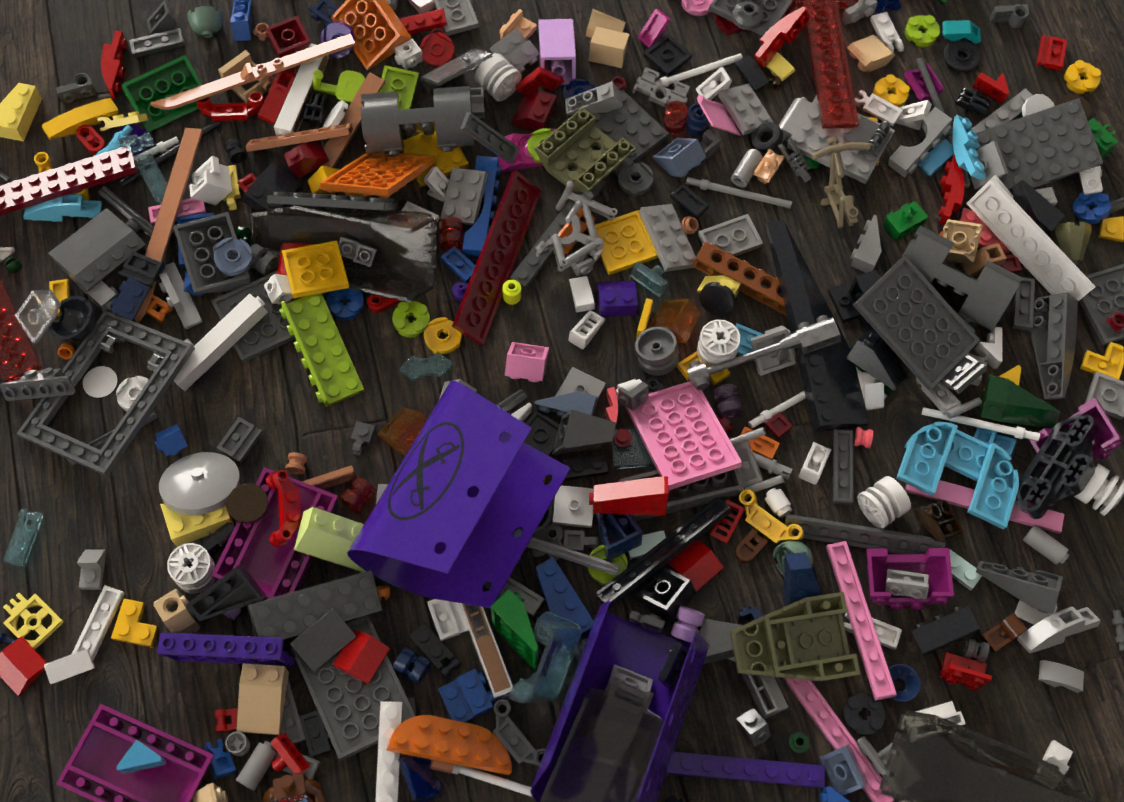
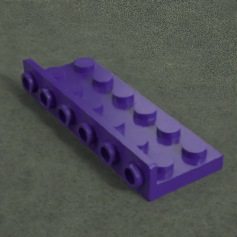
(224, 649)

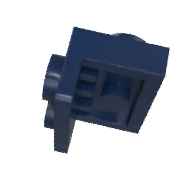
(323, 11)
(130, 299)

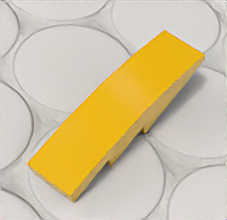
(69, 122)

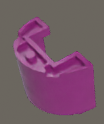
(1107, 435)
(934, 563)

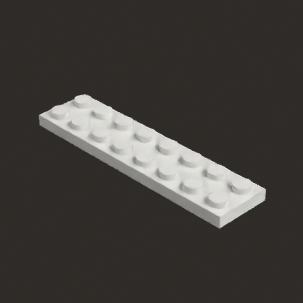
(1028, 242)

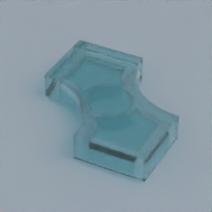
(434, 366)

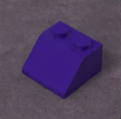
(617, 298)

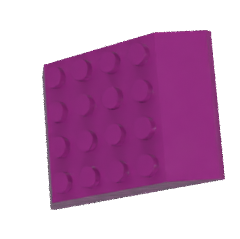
(273, 568)
(106, 741)

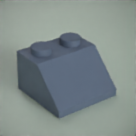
(680, 156)

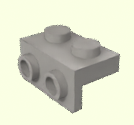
(907, 584)

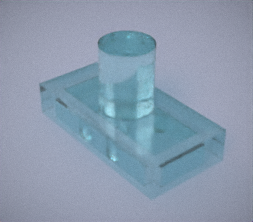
(649, 278)

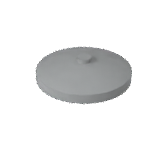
(199, 483)

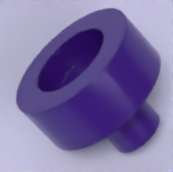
(459, 290)

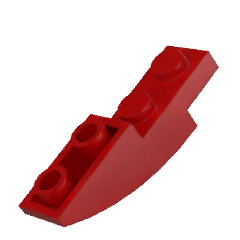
(783, 31)
(112, 63)
(277, 95)
(953, 190)

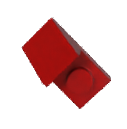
(994, 89)

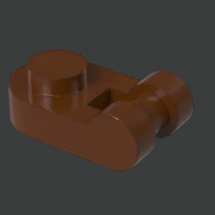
(746, 551)

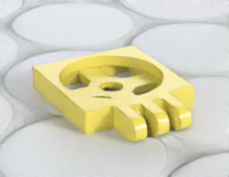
(21, 610)

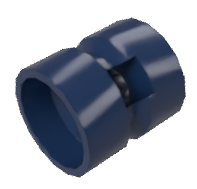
(697, 121)
(405, 662)

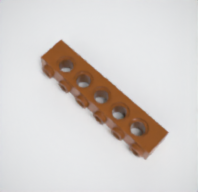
(751, 288)

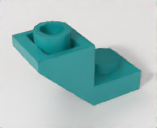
(961, 28)

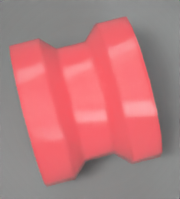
(863, 437)

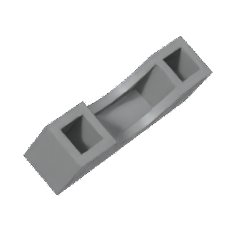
(906, 158)

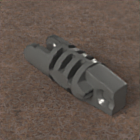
(796, 160)

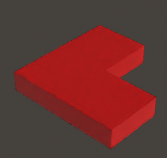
(539, 78)

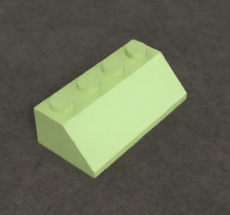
(327, 537)

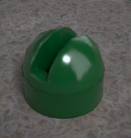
(12, 265)

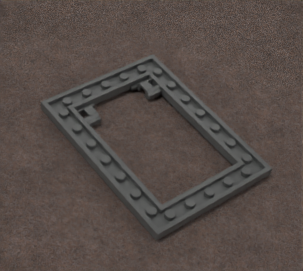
(107, 331)

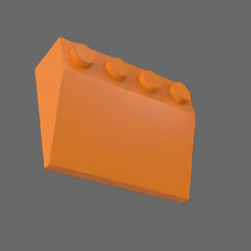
(374, 27)

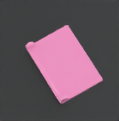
(718, 115)

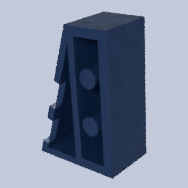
(618, 534)
(798, 579)

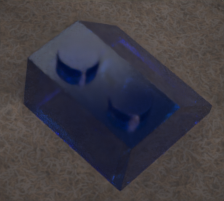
(420, 778)

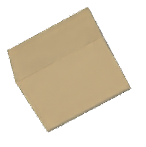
(608, 47)

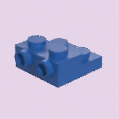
(467, 697)

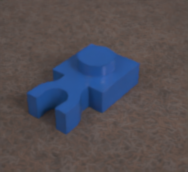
(222, 763)

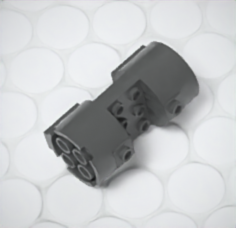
(386, 123)
(986, 295)

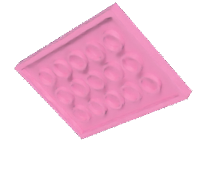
(683, 435)

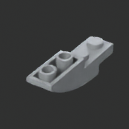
(1056, 627)

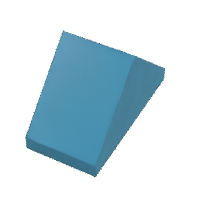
(139, 758)

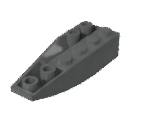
(1054, 341)

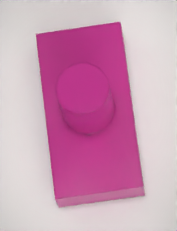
(654, 28)

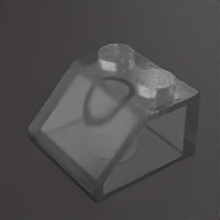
(38, 313)

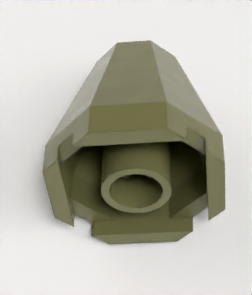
(1072, 239)

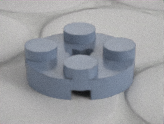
(230, 266)

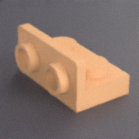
(522, 24)

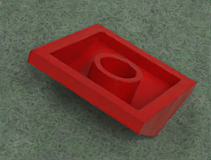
(696, 564)
(361, 657)
(20, 665)

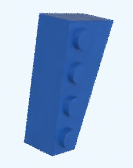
(561, 597)

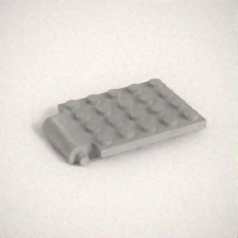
(805, 127)

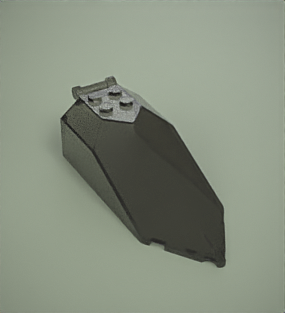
(605, 748)

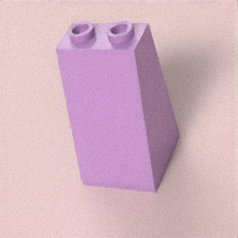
(558, 48)

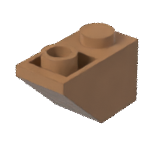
(992, 253)

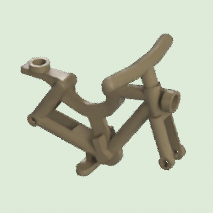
(834, 190)

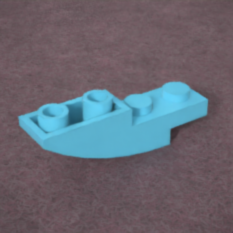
(965, 147)
(67, 205)

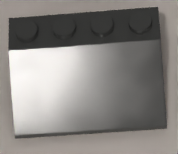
(198, 244)
(97, 250)

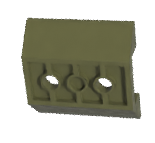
(572, 147)

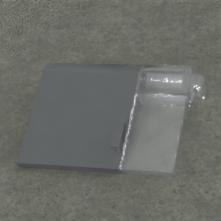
(454, 69)

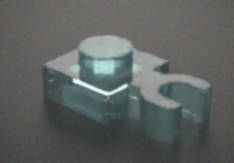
(137, 142)

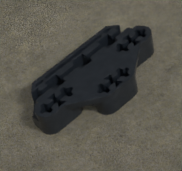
(1063, 469)

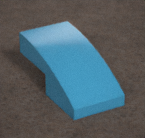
(937, 158)
(989, 437)

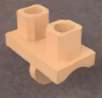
(768, 166)

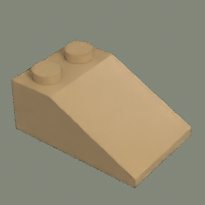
(261, 698)

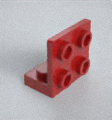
(964, 671)

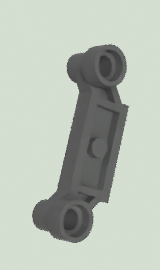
(512, 738)

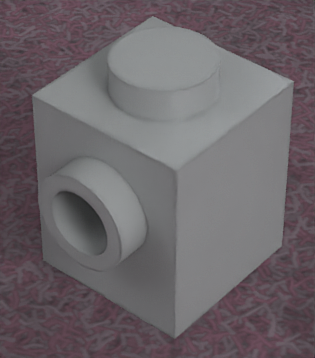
(103, 295)

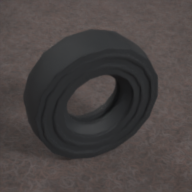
(761, 131)

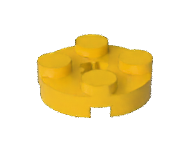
(1088, 71)
(894, 84)
(441, 345)

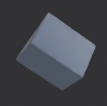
(844, 770)

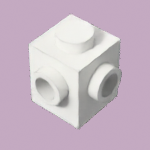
(408, 54)
(278, 289)

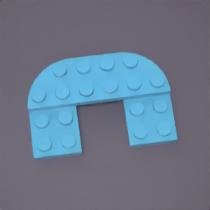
(989, 465)

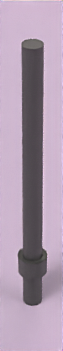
(932, 91)

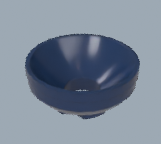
(910, 680)

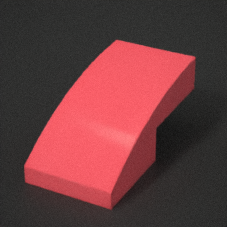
(612, 412)

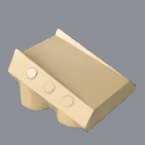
(605, 21)
(871, 53)
(965, 239)

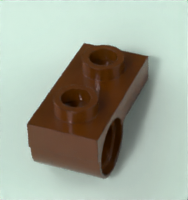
(1004, 632)

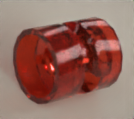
(675, 117)
(451, 233)
(357, 495)

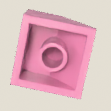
(526, 362)

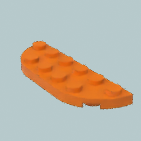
(451, 743)

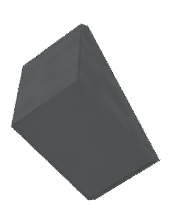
(161, 19)

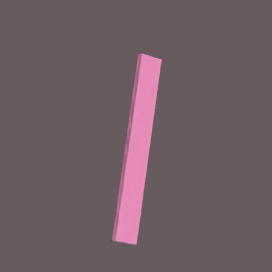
(962, 497)
(861, 621)
(835, 732)

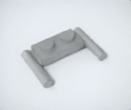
(946, 401)
(750, 472)

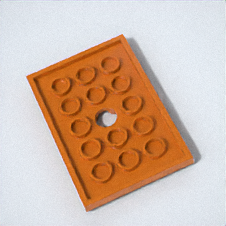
(365, 177)

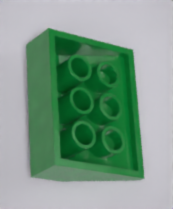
(159, 84)
(513, 625)

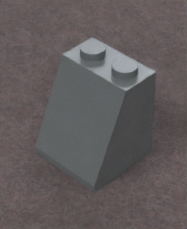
(582, 433)

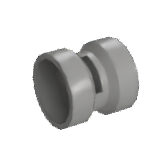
(234, 742)

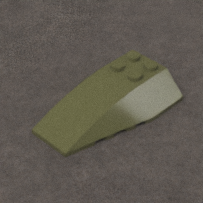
(797, 642)

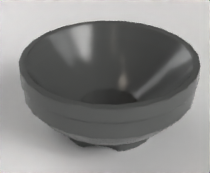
(747, 20)

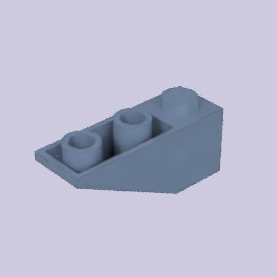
(564, 403)

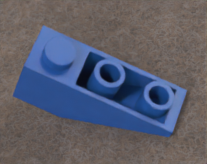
(242, 20)

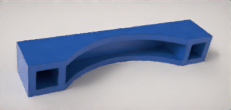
(477, 234)

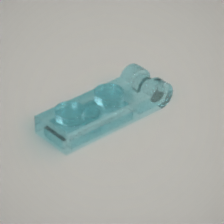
(152, 177)
(23, 537)

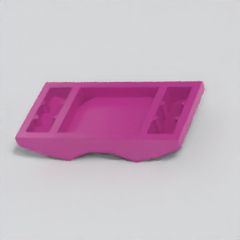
(522, 159)

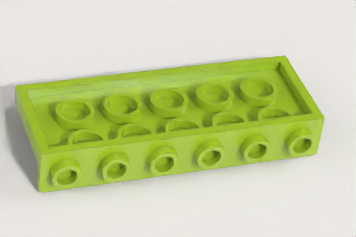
(322, 349)

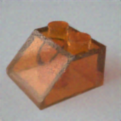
(677, 316)
(402, 429)

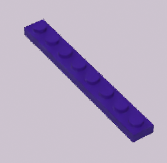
(747, 770)

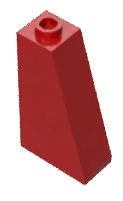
(631, 497)

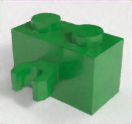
(1103, 138)
(905, 221)

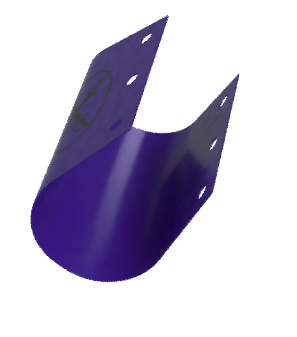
(457, 502)
(642, 652)

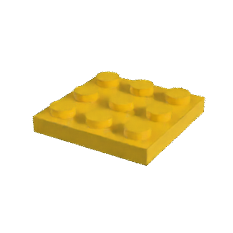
(428, 146)
(625, 242)
(315, 269)

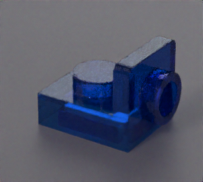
(887, 4)

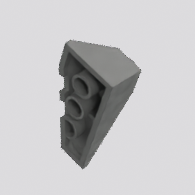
(1036, 589)

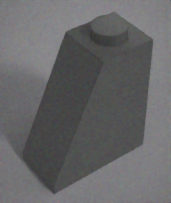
(718, 637)

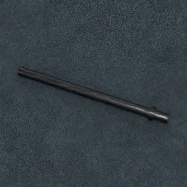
(167, 155)

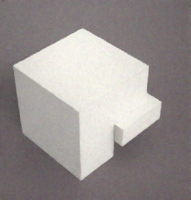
(211, 182)

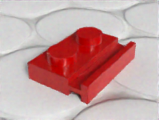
(1051, 52)

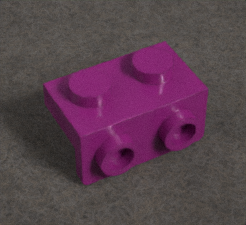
(916, 81)

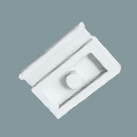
(447, 618)

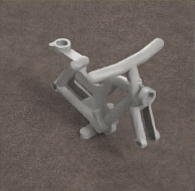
(592, 242)

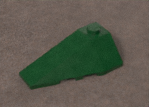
(1012, 404)

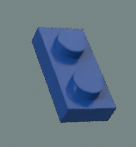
(458, 263)

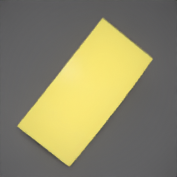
(780, 67)

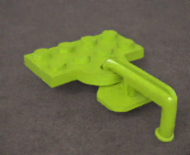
(349, 83)

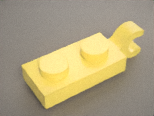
(119, 120)
(235, 194)

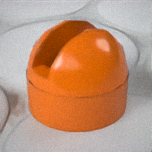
(63, 350)
(383, 591)

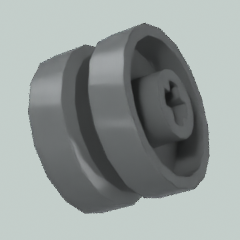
(657, 351)

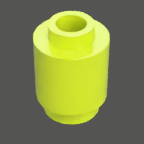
(512, 292)

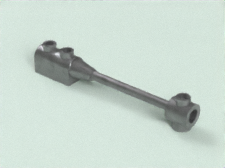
(807, 337)

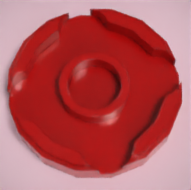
(437, 49)

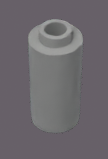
(746, 168)
(1046, 545)
(257, 765)

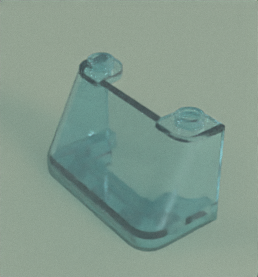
(561, 640)

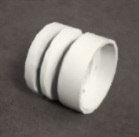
(498, 77)
(718, 342)
(1102, 490)
(884, 502)
(197, 577)

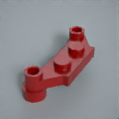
(231, 111)
(289, 507)

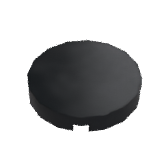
(717, 299)

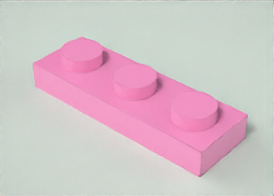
(187, 207)

